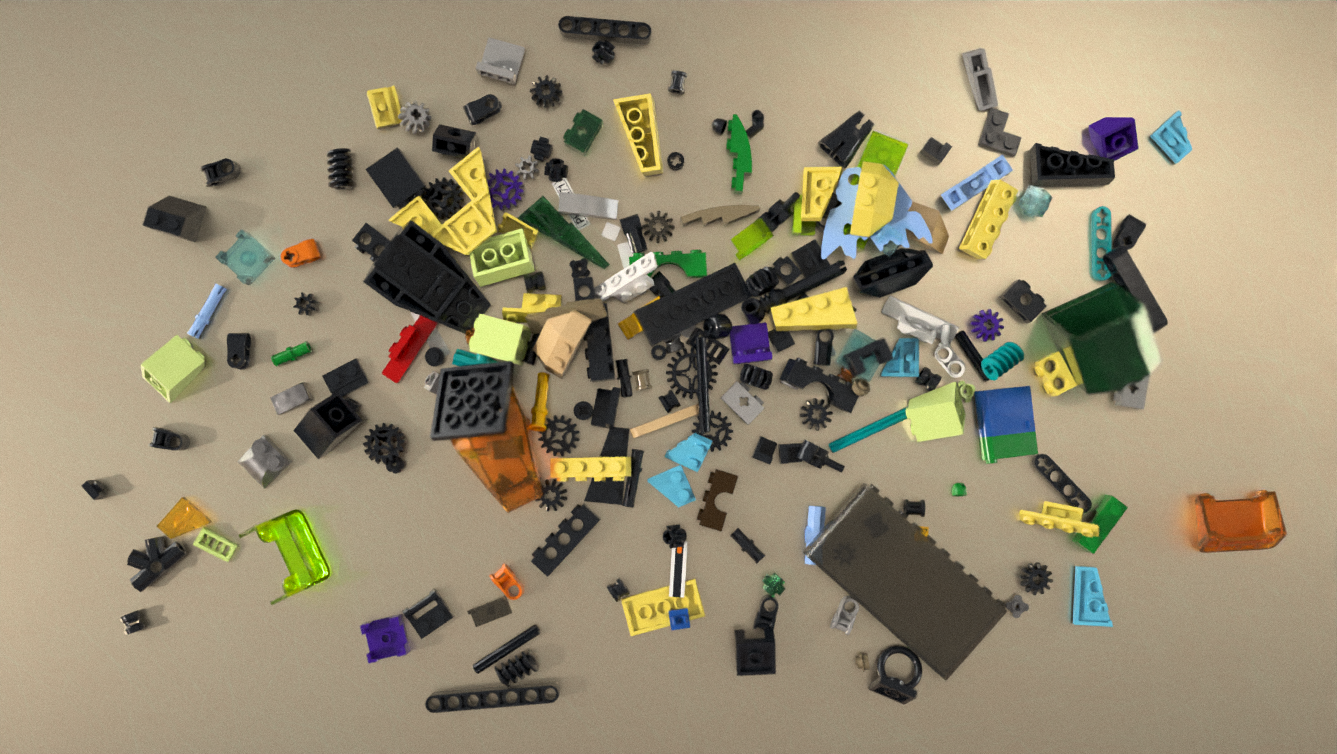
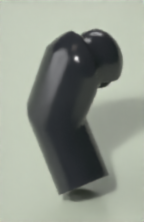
(757, 123)

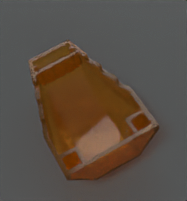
(506, 461)

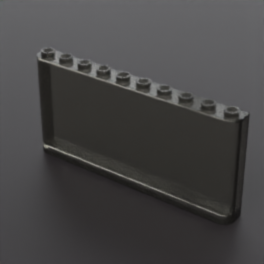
(905, 580)

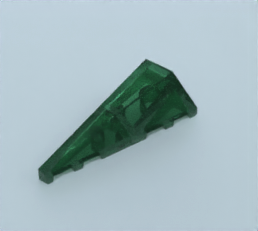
(550, 222)

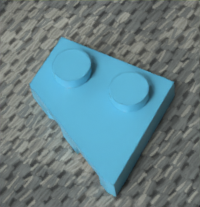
(690, 451)

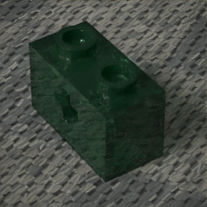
(592, 127)

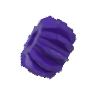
(982, 330)

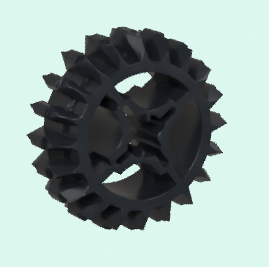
(674, 373)

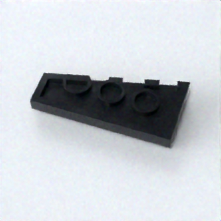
(610, 491)

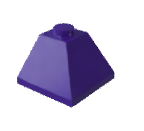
(1114, 136)

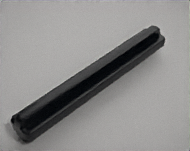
(506, 649)

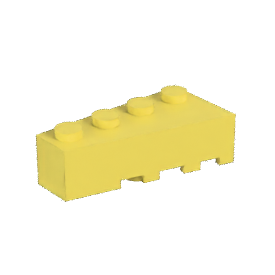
(641, 128)
(822, 311)

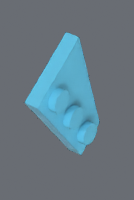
(1089, 601)

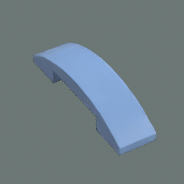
(976, 182)

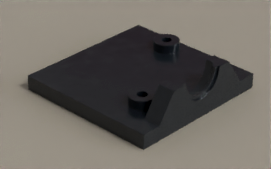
(471, 401)

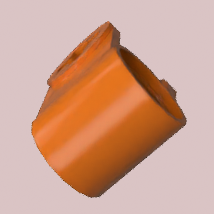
(303, 253)
(507, 581)

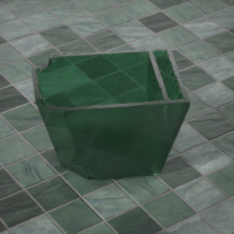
(1104, 339)

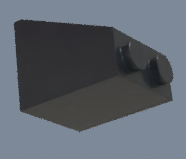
(396, 178)
(175, 218)
(327, 424)

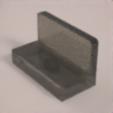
(490, 610)

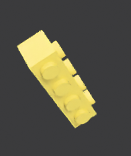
(989, 219)
(590, 467)

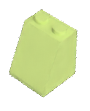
(500, 339)
(173, 367)
(937, 413)

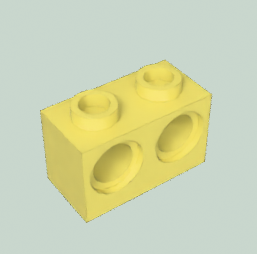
(1059, 371)

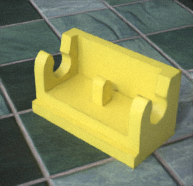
(512, 223)

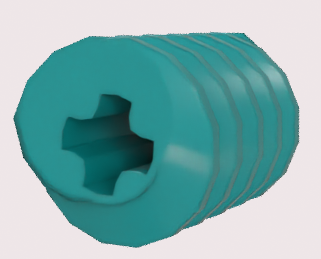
(1002, 360)

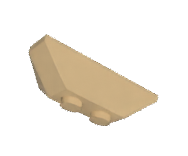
(936, 227)
(560, 341)

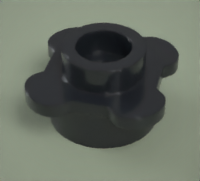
(579, 263)

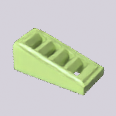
(212, 534)

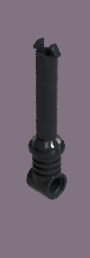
(782, 296)

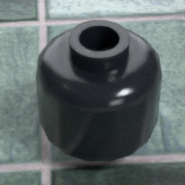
(717, 326)

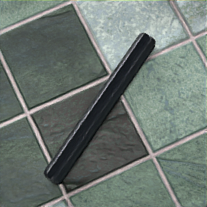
(703, 391)

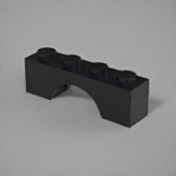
(800, 375)

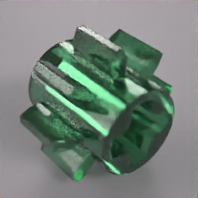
(773, 584)

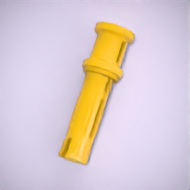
(539, 410)

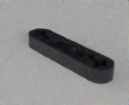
(1062, 482)

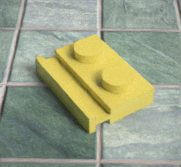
(384, 106)

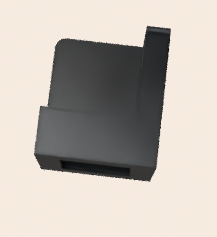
(935, 150)
(780, 339)
(764, 450)
(788, 453)

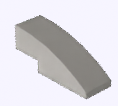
(980, 78)
(588, 206)

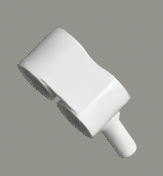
(952, 357)

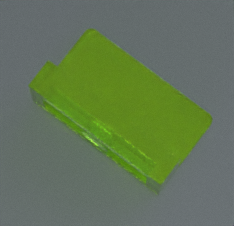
(751, 238)

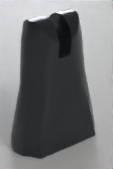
(846, 139)

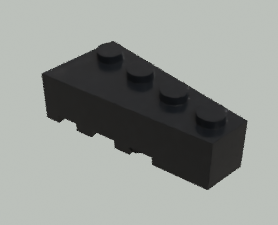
(1068, 168)
(599, 350)

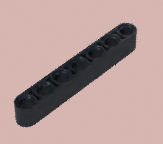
(484, 701)

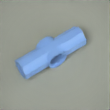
(815, 524)

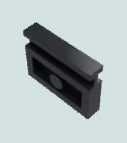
(809, 258)
(346, 378)

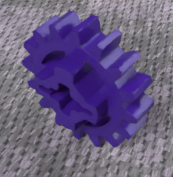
(511, 187)

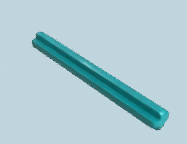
(868, 430)

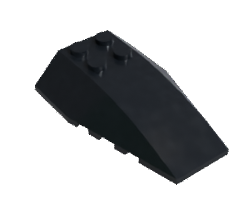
(426, 280)

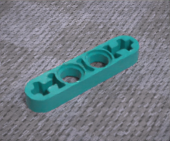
(1099, 243)

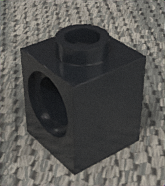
(795, 271)
(583, 282)

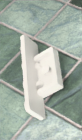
(629, 281)
(916, 321)

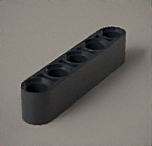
(597, 24)
(1130, 279)

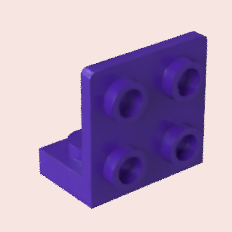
(750, 343)

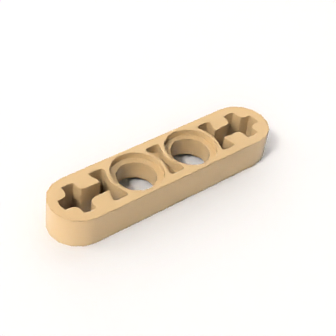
(665, 421)

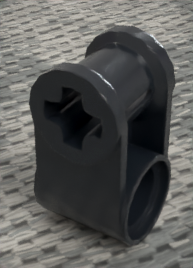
(480, 110)
(216, 172)
(1129, 231)
(238, 347)
(166, 439)
(765, 617)

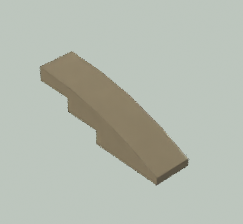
(727, 214)
(590, 308)

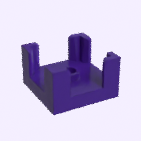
(386, 638)

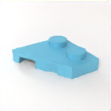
(1173, 138)
(905, 359)
(674, 486)

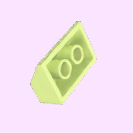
(502, 258)

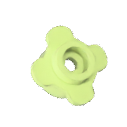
(970, 390)

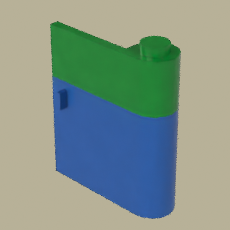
(1005, 423)

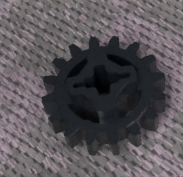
(451, 199)
(724, 426)
(564, 443)
(379, 449)

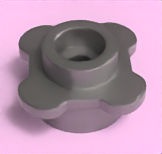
(1017, 600)

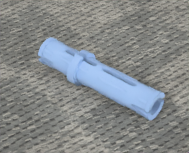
(206, 311)

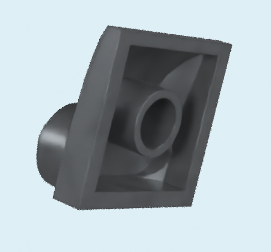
(264, 461)

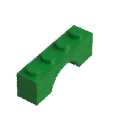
(691, 263)

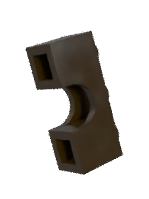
(710, 515)

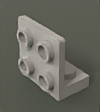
(501, 61)

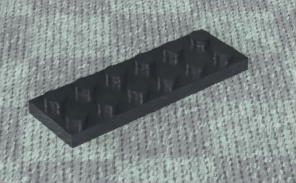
(692, 304)

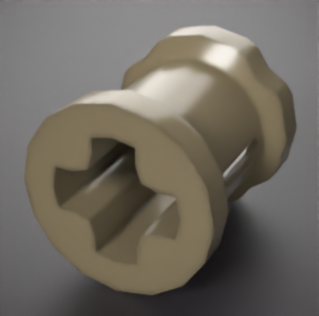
(642, 379)

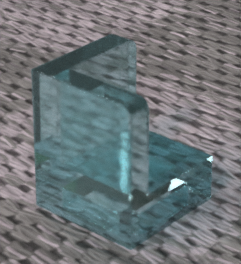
(891, 247)

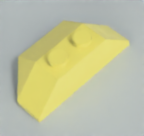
(874, 200)

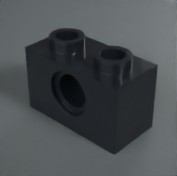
(453, 141)
(1012, 296)

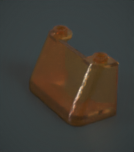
(1239, 523)

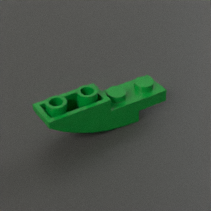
(739, 147)

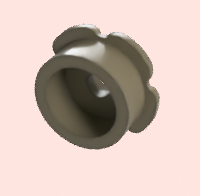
(861, 387)
(863, 662)

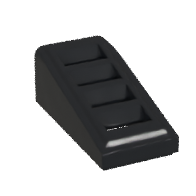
(724, 350)

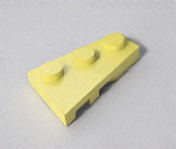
(817, 191)

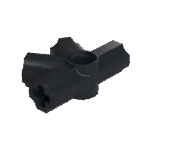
(146, 561)

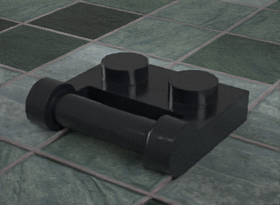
(433, 618)

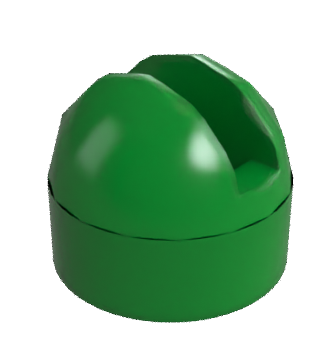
(959, 489)

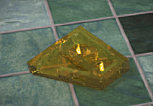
(182, 519)

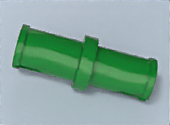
(291, 353)

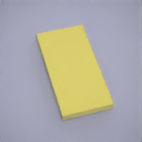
(650, 609)

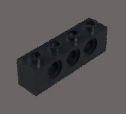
(547, 564)

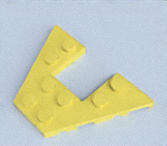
(468, 226)

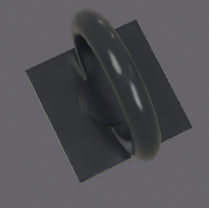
(893, 687)

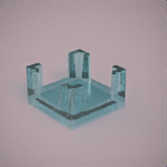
(246, 257)

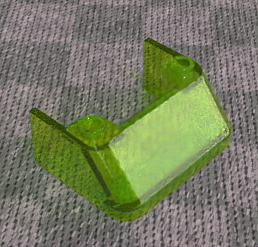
(297, 548)

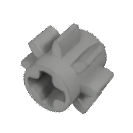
(522, 169)

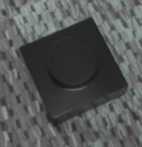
(94, 489)

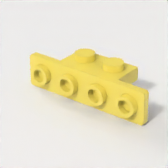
(531, 304)
(1060, 517)

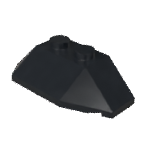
(894, 273)

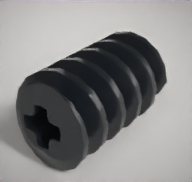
(338, 169)
(517, 669)

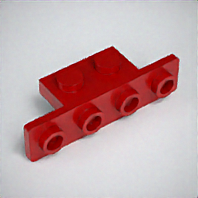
(408, 347)

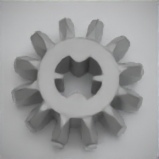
(409, 120)

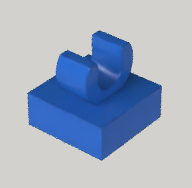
(679, 619)

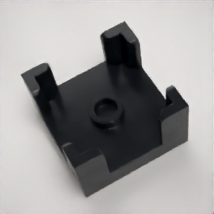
(880, 350)
(755, 655)

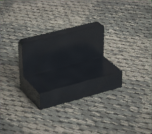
(605, 408)

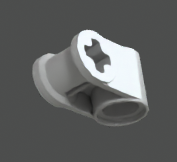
(845, 616)

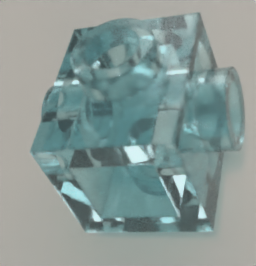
(1035, 201)

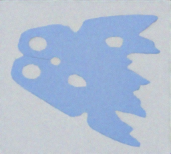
(843, 214)

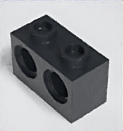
(376, 243)

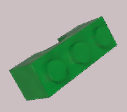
(1107, 515)

